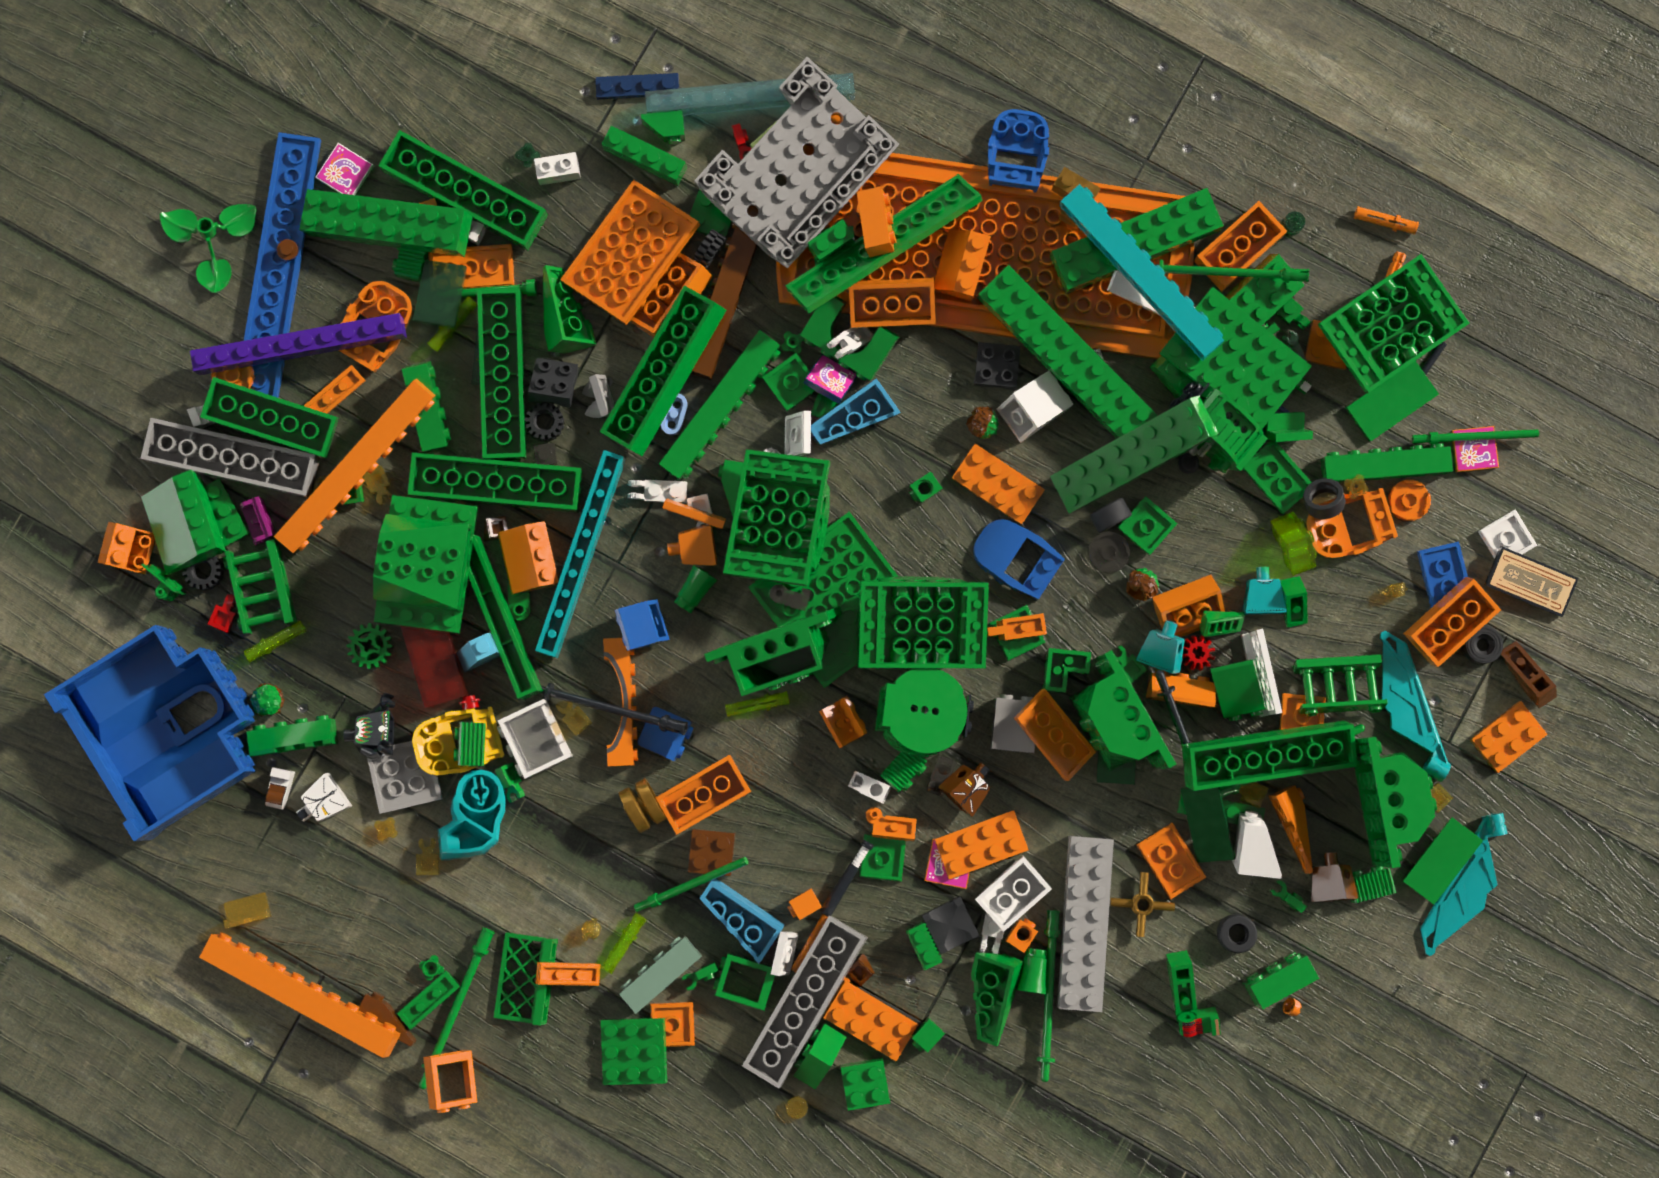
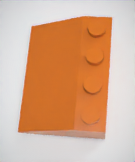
(660, 300)

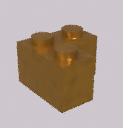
(1066, 183)

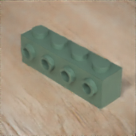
(661, 974)

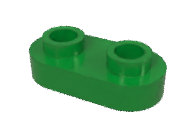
(519, 599)

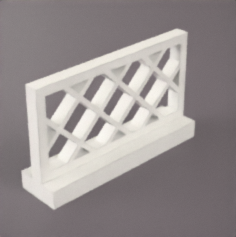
(1256, 648)

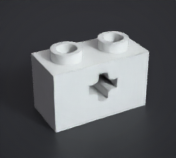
(557, 168)

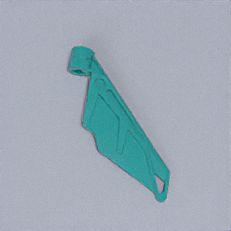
(1408, 705)
(1468, 890)

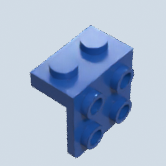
(664, 743)

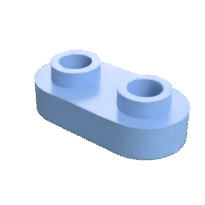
(675, 415)

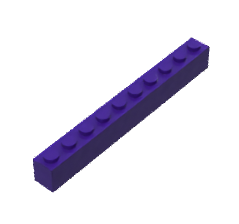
(298, 344)

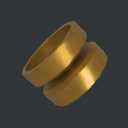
(639, 807)

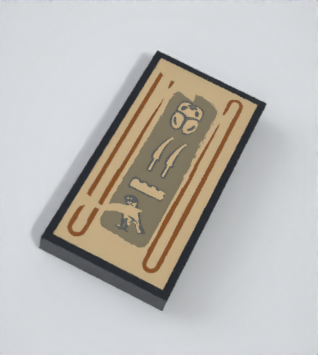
(1531, 581)

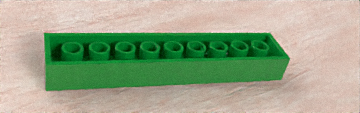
(1064, 353)

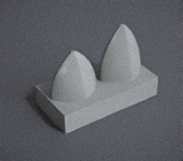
(599, 389)

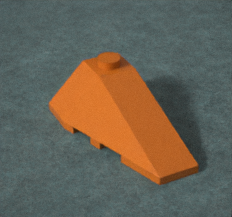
(1292, 816)

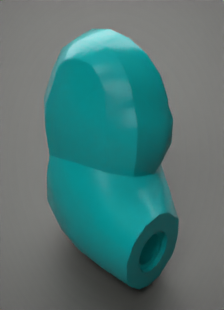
(475, 815)

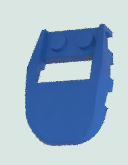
(1021, 134)
(999, 545)

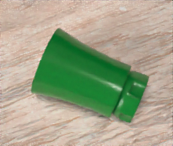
(694, 588)
(1033, 972)

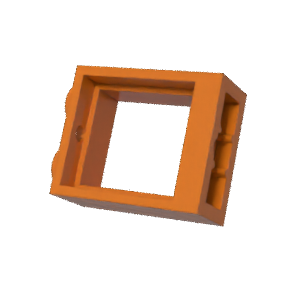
(432, 1080)

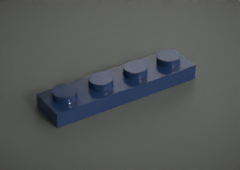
(634, 85)

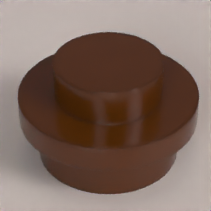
(287, 249)

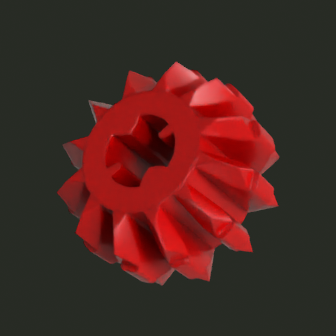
(1203, 648)

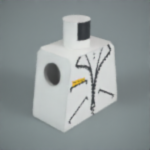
(323, 800)

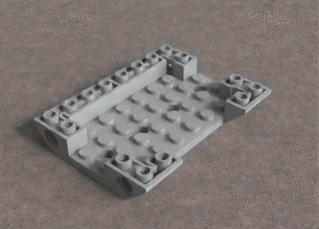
(815, 183)

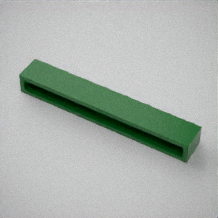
(720, 405)
(501, 623)

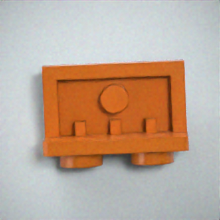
(843, 721)

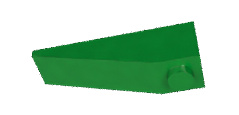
(563, 320)
(994, 987)

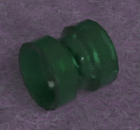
(1290, 224)

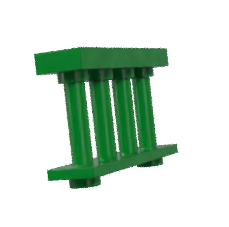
(281, 592)
(1348, 666)

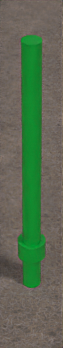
(1435, 437)
(655, 899)

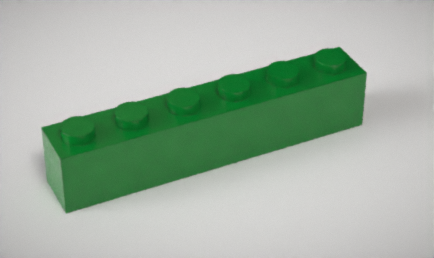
(1388, 464)

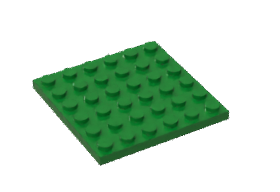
(845, 561)

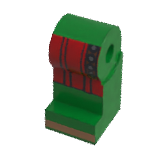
(1199, 1022)

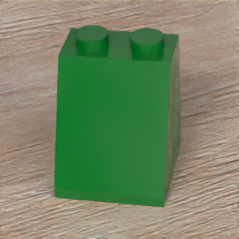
(1239, 689)

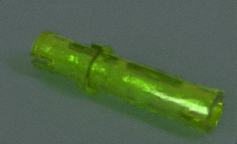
(446, 332)
(266, 646)
(782, 699)
(625, 940)

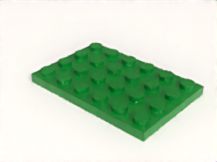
(1247, 366)

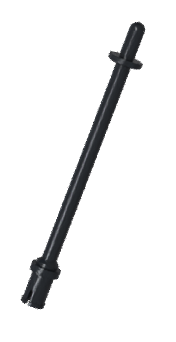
(1166, 691)
(665, 723)

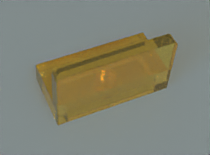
(246, 910)

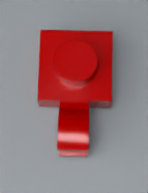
(741, 137)
(223, 616)

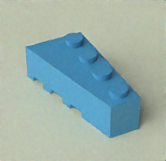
(858, 411)
(742, 918)

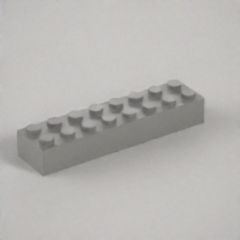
(230, 458)
(1085, 923)
(804, 1002)

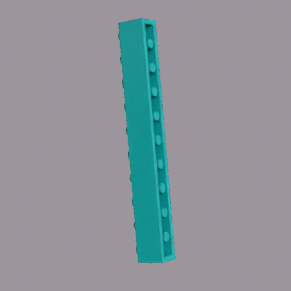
(1141, 272)
(580, 554)

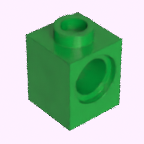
(928, 479)
(927, 1035)

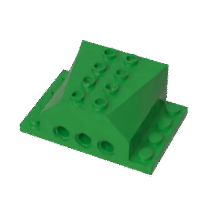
(1393, 324)
(779, 518)
(423, 563)
(922, 623)
(778, 654)
(1118, 719)
(1393, 800)

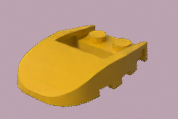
(435, 743)

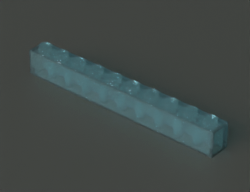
(732, 96)

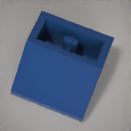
(641, 625)

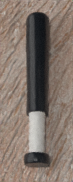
(840, 888)

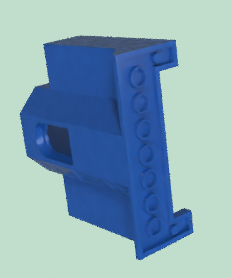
(123, 724)

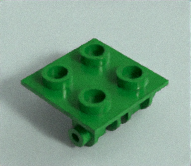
(168, 588)

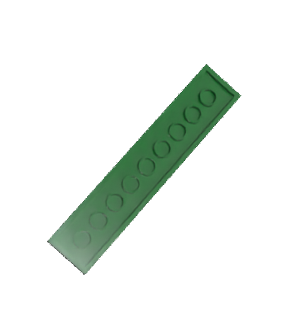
(909, 226)

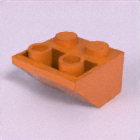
(126, 547)

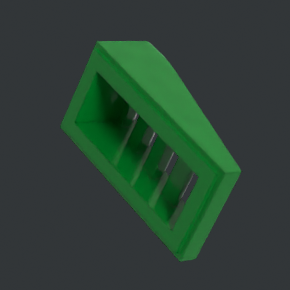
(1209, 617)

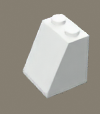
(1034, 406)
(1254, 848)

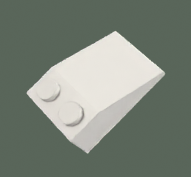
(1013, 893)

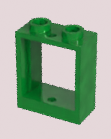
(719, 982)

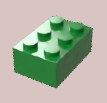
(1280, 980)

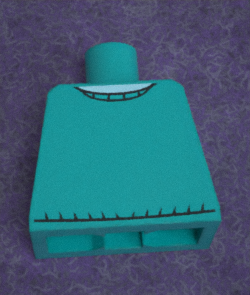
(1263, 594)
(1163, 649)

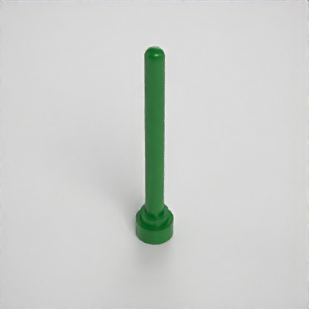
(528, 287)

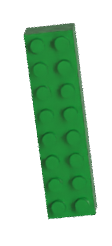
(463, 188)
(386, 222)
(1154, 231)
(1253, 295)
(663, 370)
(501, 374)
(1134, 454)
(495, 482)
(1269, 755)

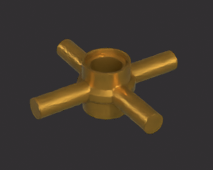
(1132, 903)

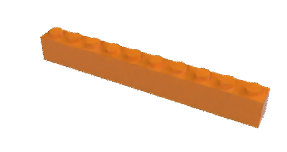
(355, 465)
(300, 995)

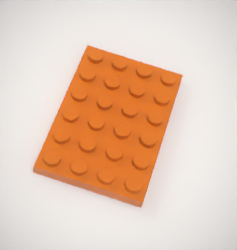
(630, 252)

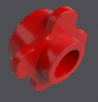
(470, 702)

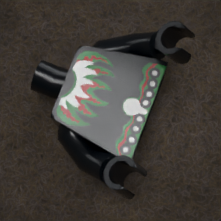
(374, 730)

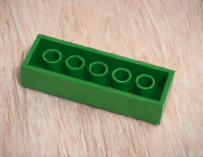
(269, 417)

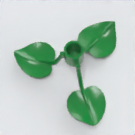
(181, 224)

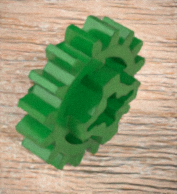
(366, 654)

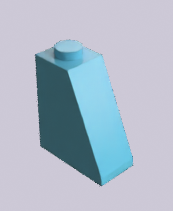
(478, 652)

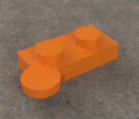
(891, 826)

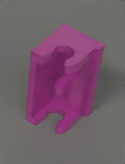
(258, 520)

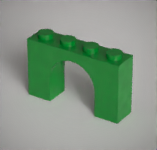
(866, 362)

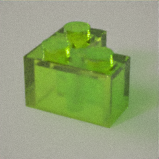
(1295, 543)

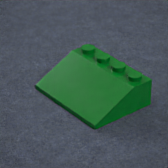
(183, 521)

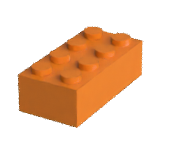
(1241, 243)
(892, 302)
(1452, 621)
(703, 794)

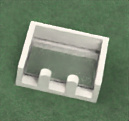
(534, 739)

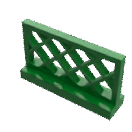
(542, 992)

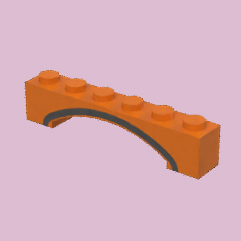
(622, 749)

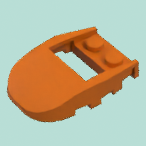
(377, 300)
(1331, 534)

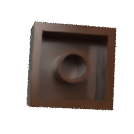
(710, 850)

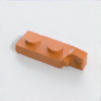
(1019, 627)

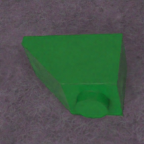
(666, 125)
(1295, 601)

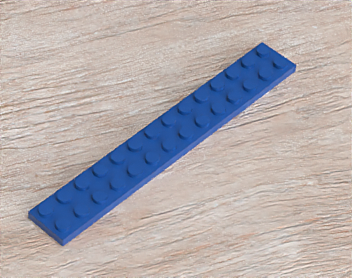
(277, 278)

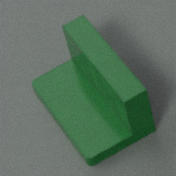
(1287, 427)

